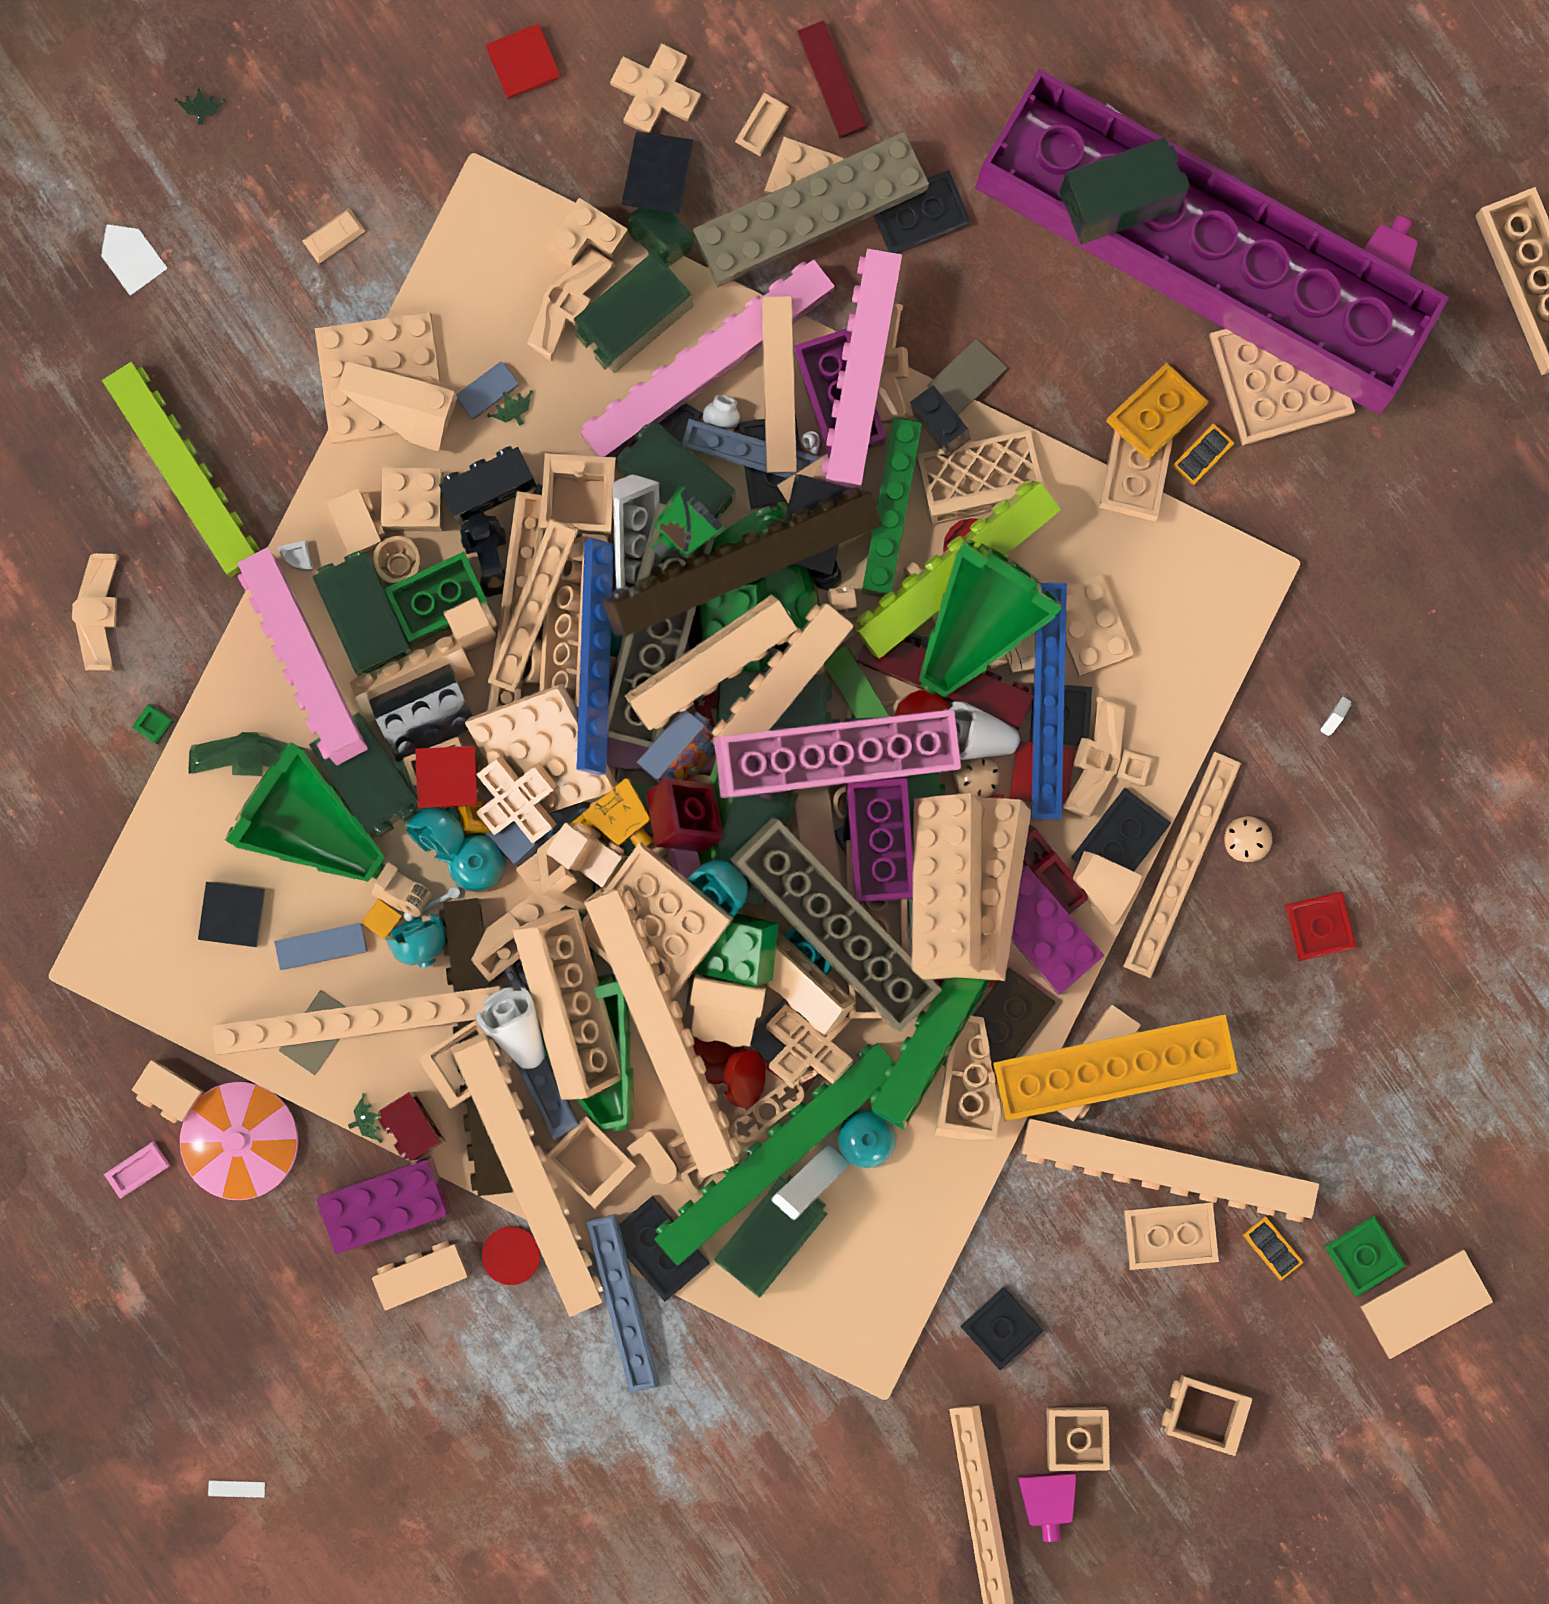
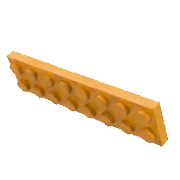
(1115, 1067)

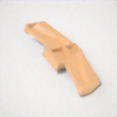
(565, 301)
(895, 366)
(95, 612)
(1098, 758)

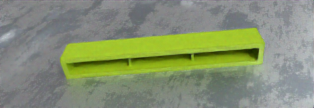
(180, 468)
(923, 592)

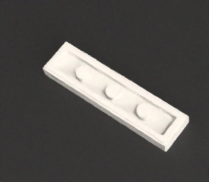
(811, 1182)

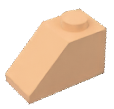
(497, 947)

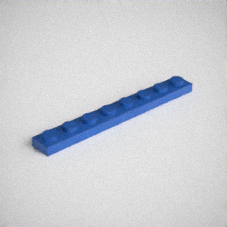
(594, 658)
(1049, 712)

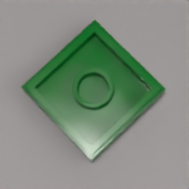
(1364, 1256)

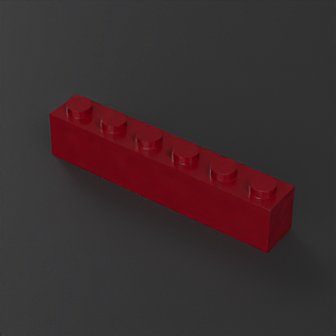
(983, 691)

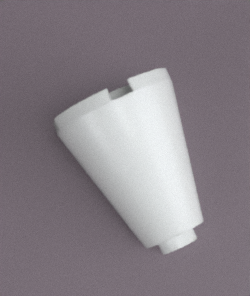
(982, 734)
(514, 1025)

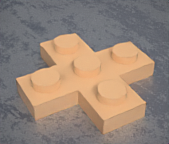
(655, 89)
(516, 799)
(806, 1048)

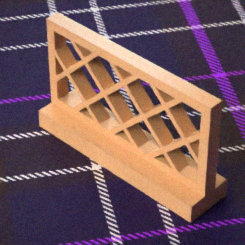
(980, 501)

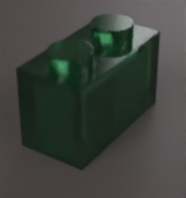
(660, 233)

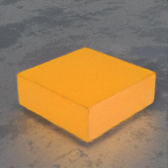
(381, 919)

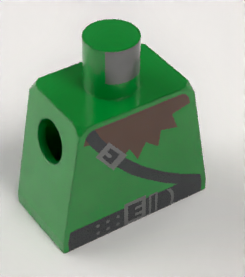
(683, 525)

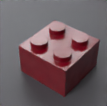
(684, 815)
(410, 1127)

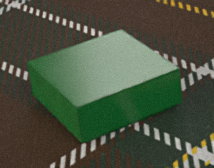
(152, 724)

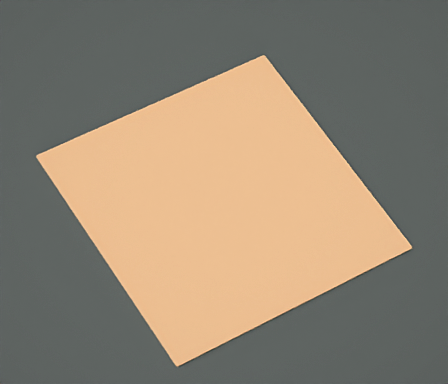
(874, 1267)

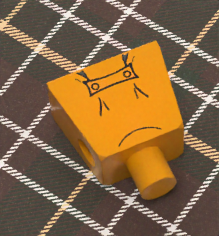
(621, 815)

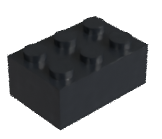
(487, 483)
(422, 712)

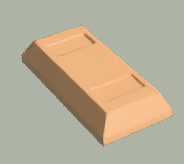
(761, 124)
(334, 236)

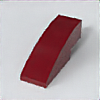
(1052, 871)

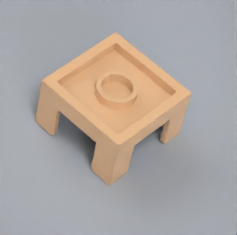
(563, 884)

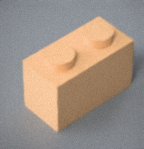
(355, 522)
(167, 1091)

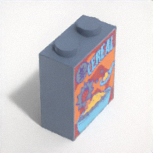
(680, 749)

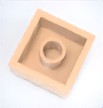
(412, 499)
(1077, 1438)

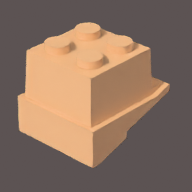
(578, 492)
(725, 1010)

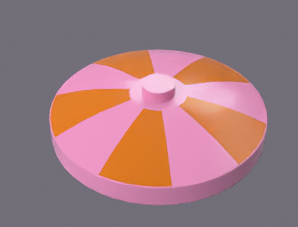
(239, 1141)

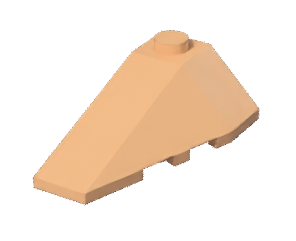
(405, 404)
(968, 1091)

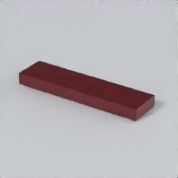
(831, 79)

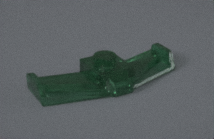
(244, 752)

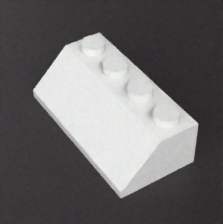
(633, 515)

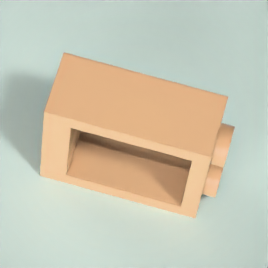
(437, 1075)
(610, 1184)
(1235, 1425)

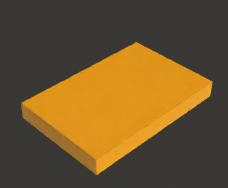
(1157, 411)

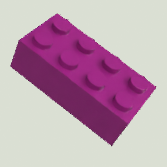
(819, 367)
(880, 840)
(1050, 935)
(383, 1205)

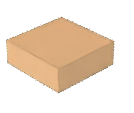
(1134, 768)

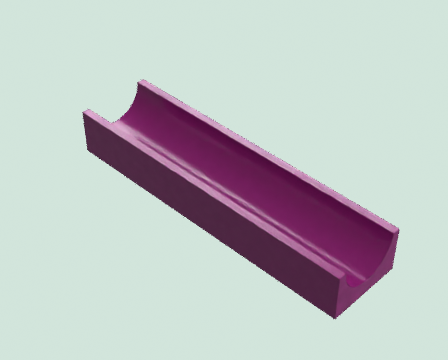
(1223, 250)

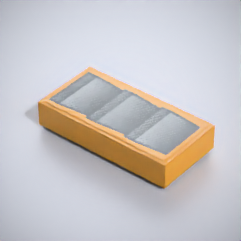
(1203, 454)
(1272, 1248)

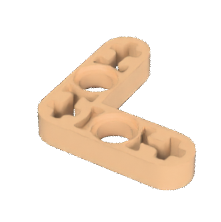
(742, 1114)

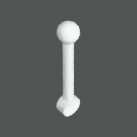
(453, 893)

